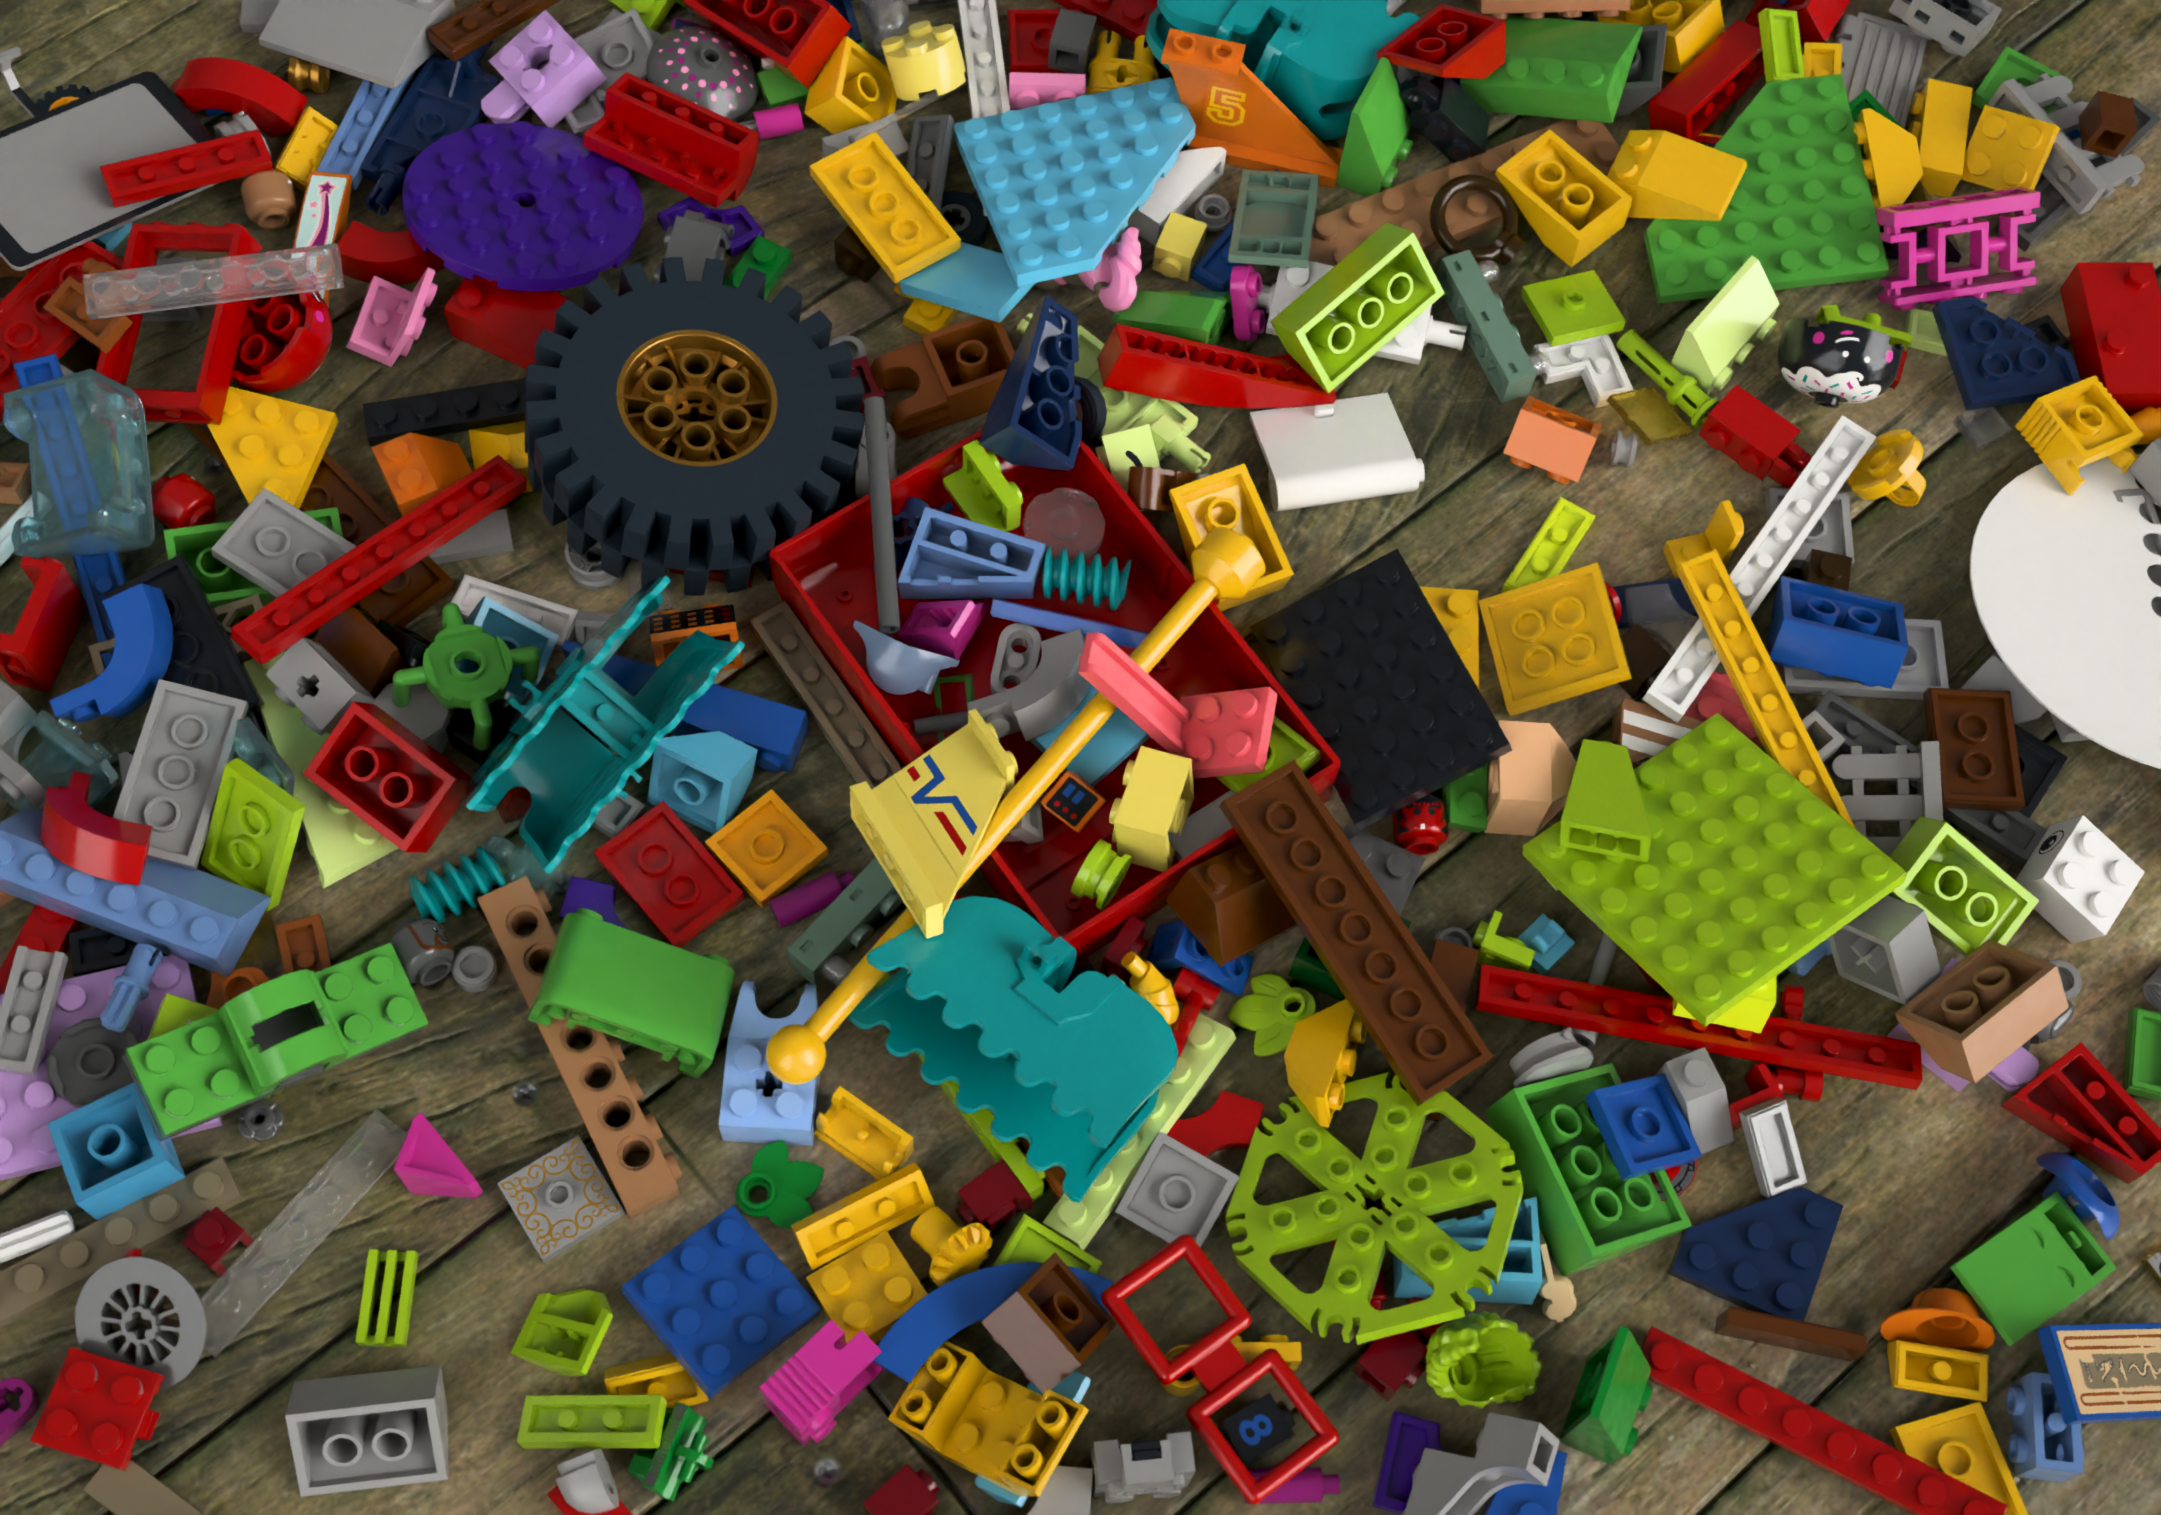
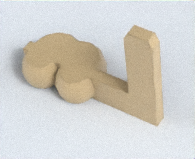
(1555, 1289)

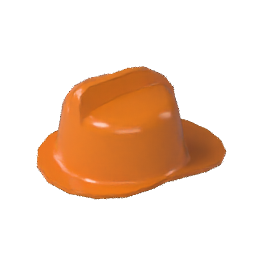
(1941, 1319)

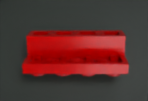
(674, 141)

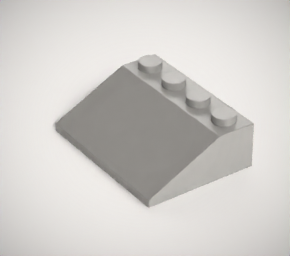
(358, 37)

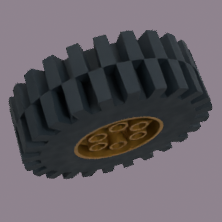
(653, 354)

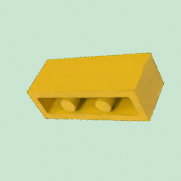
(1941, 133)

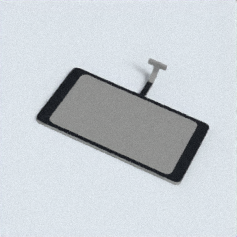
(53, 162)

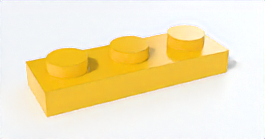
(863, 1215)

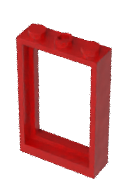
(209, 399)

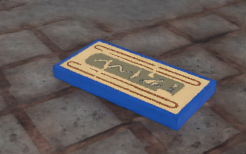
(2105, 1371)

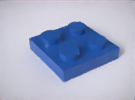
(1643, 1126)

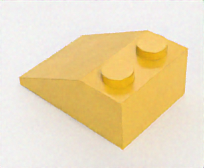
(1690, 26)
(1675, 176)
(1564, 197)
(1231, 502)

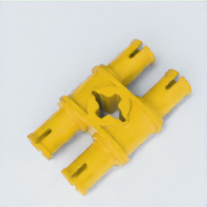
(1111, 72)

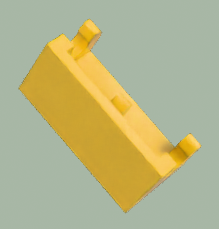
(863, 1135)

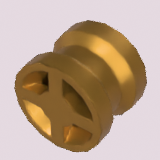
(308, 75)

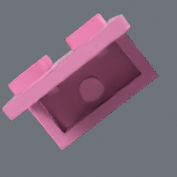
(391, 318)

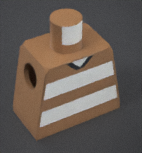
(1646, 730)

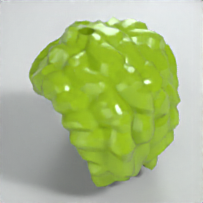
(1482, 1361)

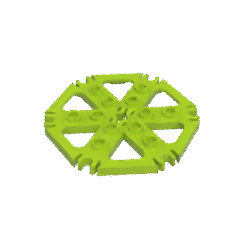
(1365, 1234)

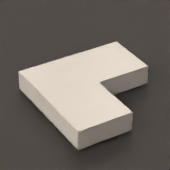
(1594, 361)

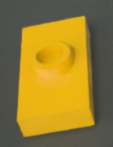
(306, 147)

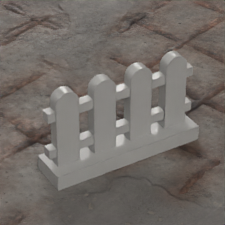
(2068, 164)
(1901, 808)

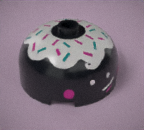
(1837, 361)

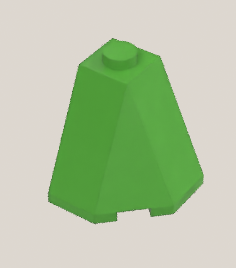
(1181, 314)

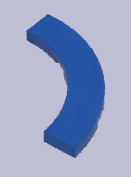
(956, 1307)

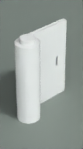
(1336, 452)

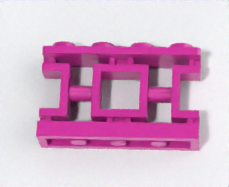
(1957, 218)

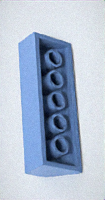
(171, 909)

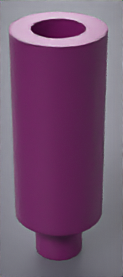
(808, 898)
(1305, 1487)

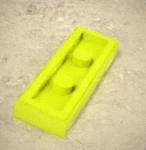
(1551, 545)

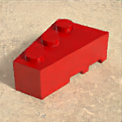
(2091, 1115)

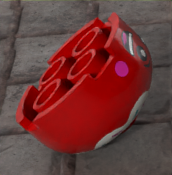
(283, 342)

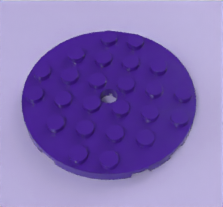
(467, 208)

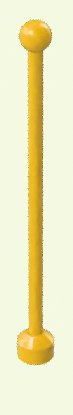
(1223, 568)

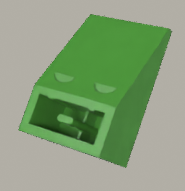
(2033, 1268)

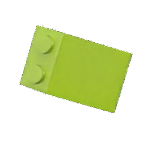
(1959, 887)

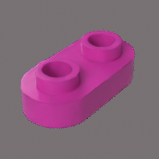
(1244, 291)

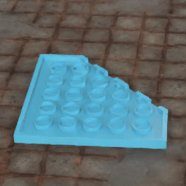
(1072, 172)

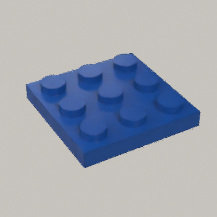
(721, 1301)

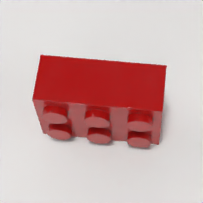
(388, 777)

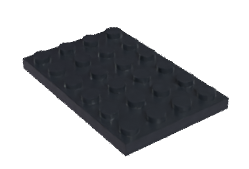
(1381, 688)

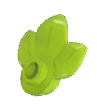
(1267, 1012)

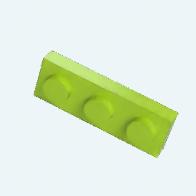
(592, 1421)

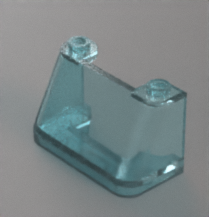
(83, 467)

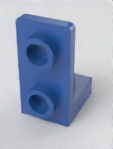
(1177, 947)

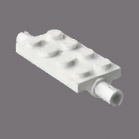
(1404, 347)

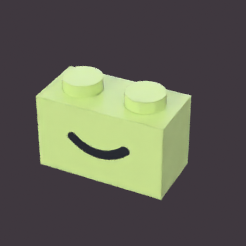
(1128, 449)

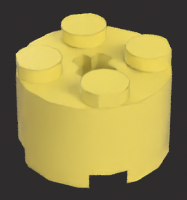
(924, 60)

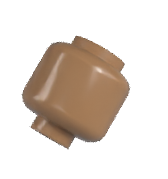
(269, 199)

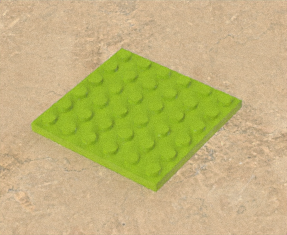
(1736, 875)

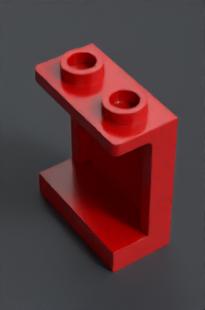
(45, 627)

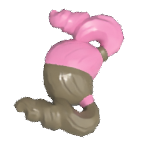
(1113, 277)

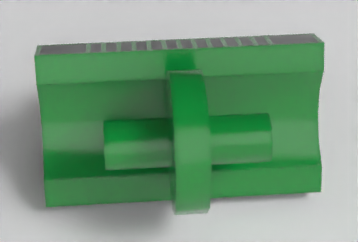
(678, 1453)

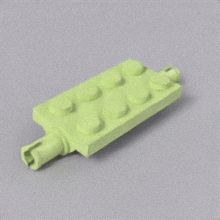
(1167, 419)

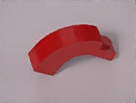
(240, 87)
(384, 254)
(89, 839)

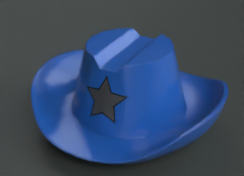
(2081, 1191)

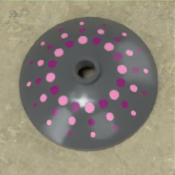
(705, 70)

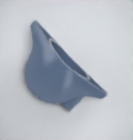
(898, 666)

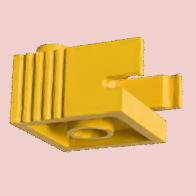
(2077, 429)

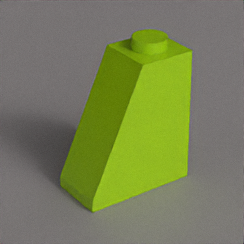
(1605, 805)

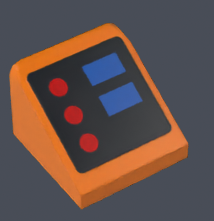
(1073, 801)

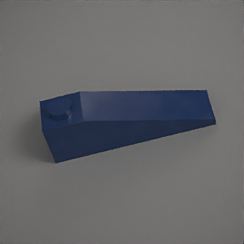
(1035, 405)

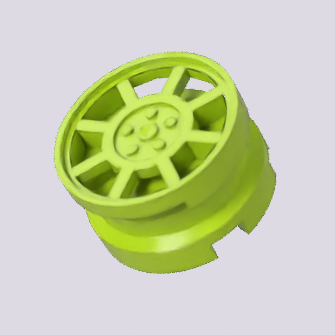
(1101, 874)

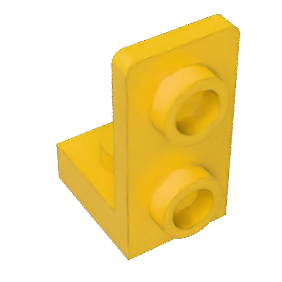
(1721, 533)

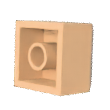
(1530, 781)

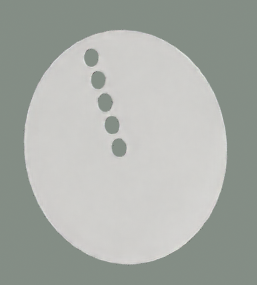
(2072, 601)

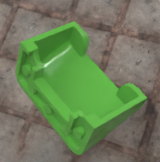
(635, 990)

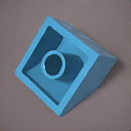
(113, 1153)

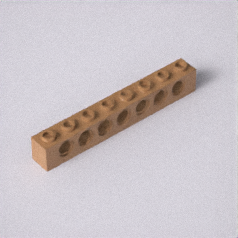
(639, 1186)

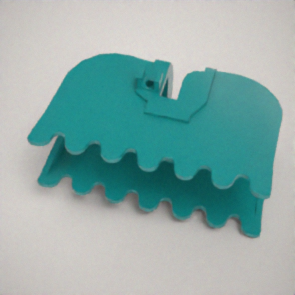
(1303, 51)
(1051, 1063)

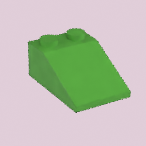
(1375, 135)

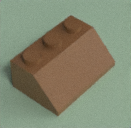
(1984, 1009)

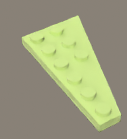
(333, 832)

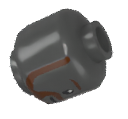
(423, 950)

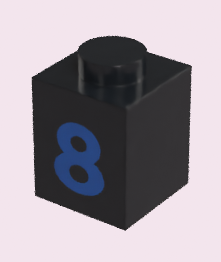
(1258, 1429)

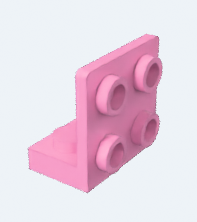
(1039, 88)

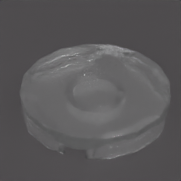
(1065, 520)

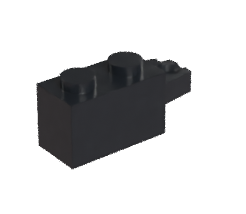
(1446, 116)

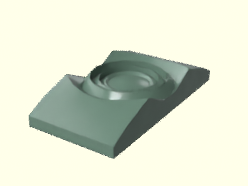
(1274, 218)

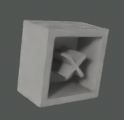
(1888, 950)

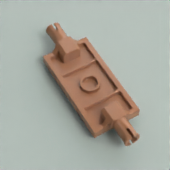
(1536, 8)

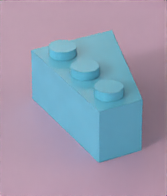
(1522, 1266)

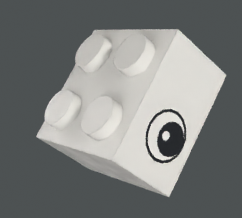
(2079, 879)

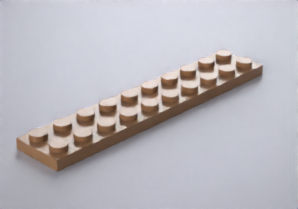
(1467, 212)

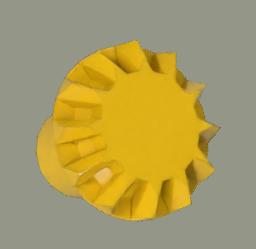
(952, 1247)

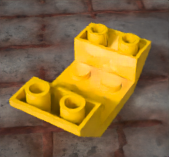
(987, 1421)

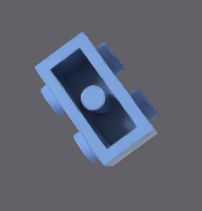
(2040, 1440)

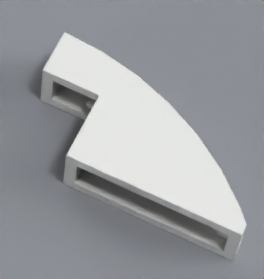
(1179, 190)

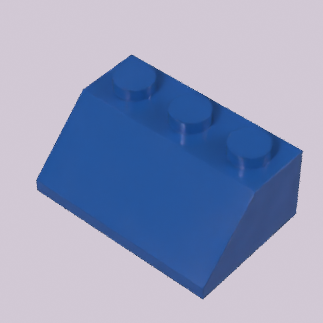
(1837, 633)

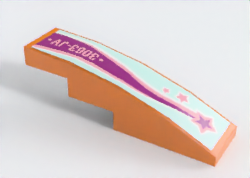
(324, 212)

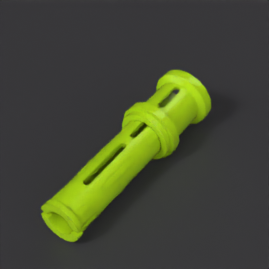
(1680, 389)

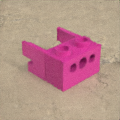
(820, 1382)

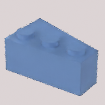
(969, 561)

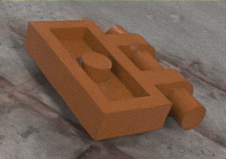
(70, 308)

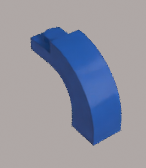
(139, 658)

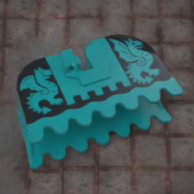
(563, 763)

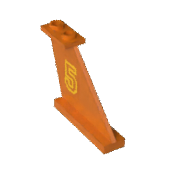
(1240, 112)

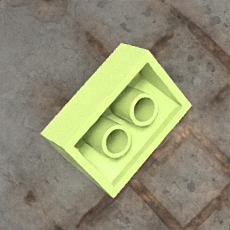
(1728, 328)

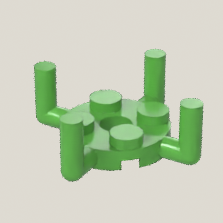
(467, 690)

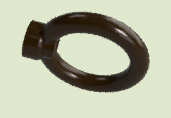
(1508, 241)

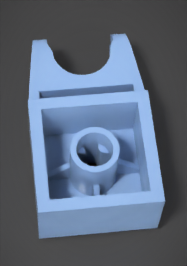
(744, 1109)

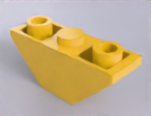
(1890, 158)
(1322, 1057)

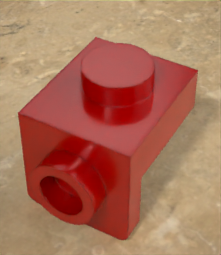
(1763, 1085)

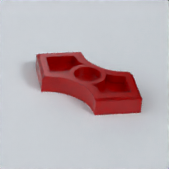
(1223, 1126)

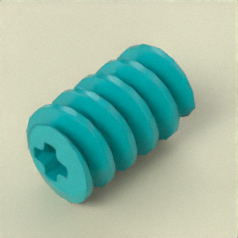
(1084, 578)
(456, 885)

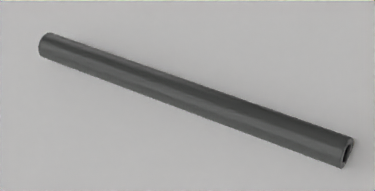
(881, 515)

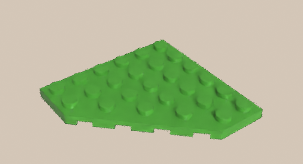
(1796, 208)

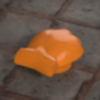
(240, 981)

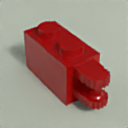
(1755, 438)

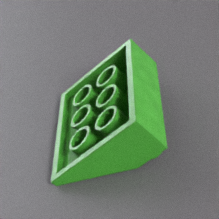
(1559, 69)
(1564, 1161)

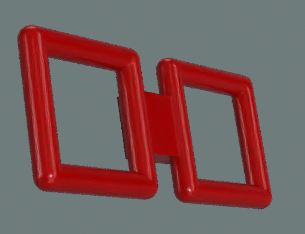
(1220, 1369)

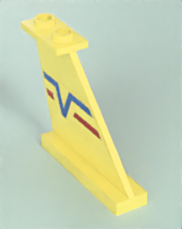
(933, 816)

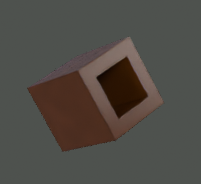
(2107, 124)

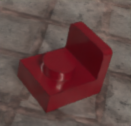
(1128, 940)

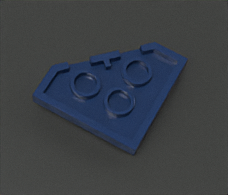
(1997, 358)
(1762, 1253)

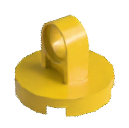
(1888, 467)

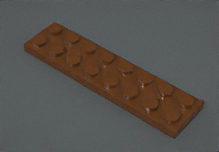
(360, 518)
(1356, 932)

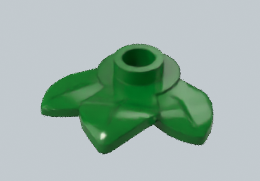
(786, 1185)

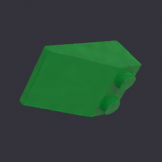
(1608, 1399)

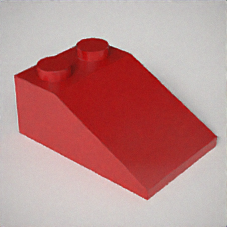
(1450, 44)
(501, 319)

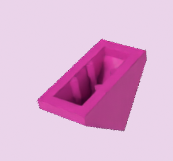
(943, 625)
(430, 1165)

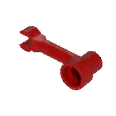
(1195, 994)
(1795, 1081)

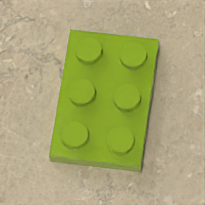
(252, 831)

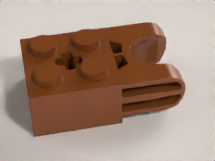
(951, 373)

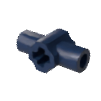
(905, 527)

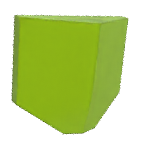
(564, 1331)

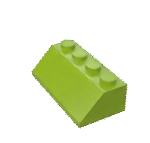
(1358, 306)

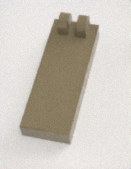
(136, 1493)

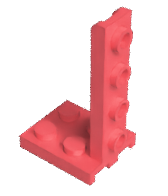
(1216, 730)

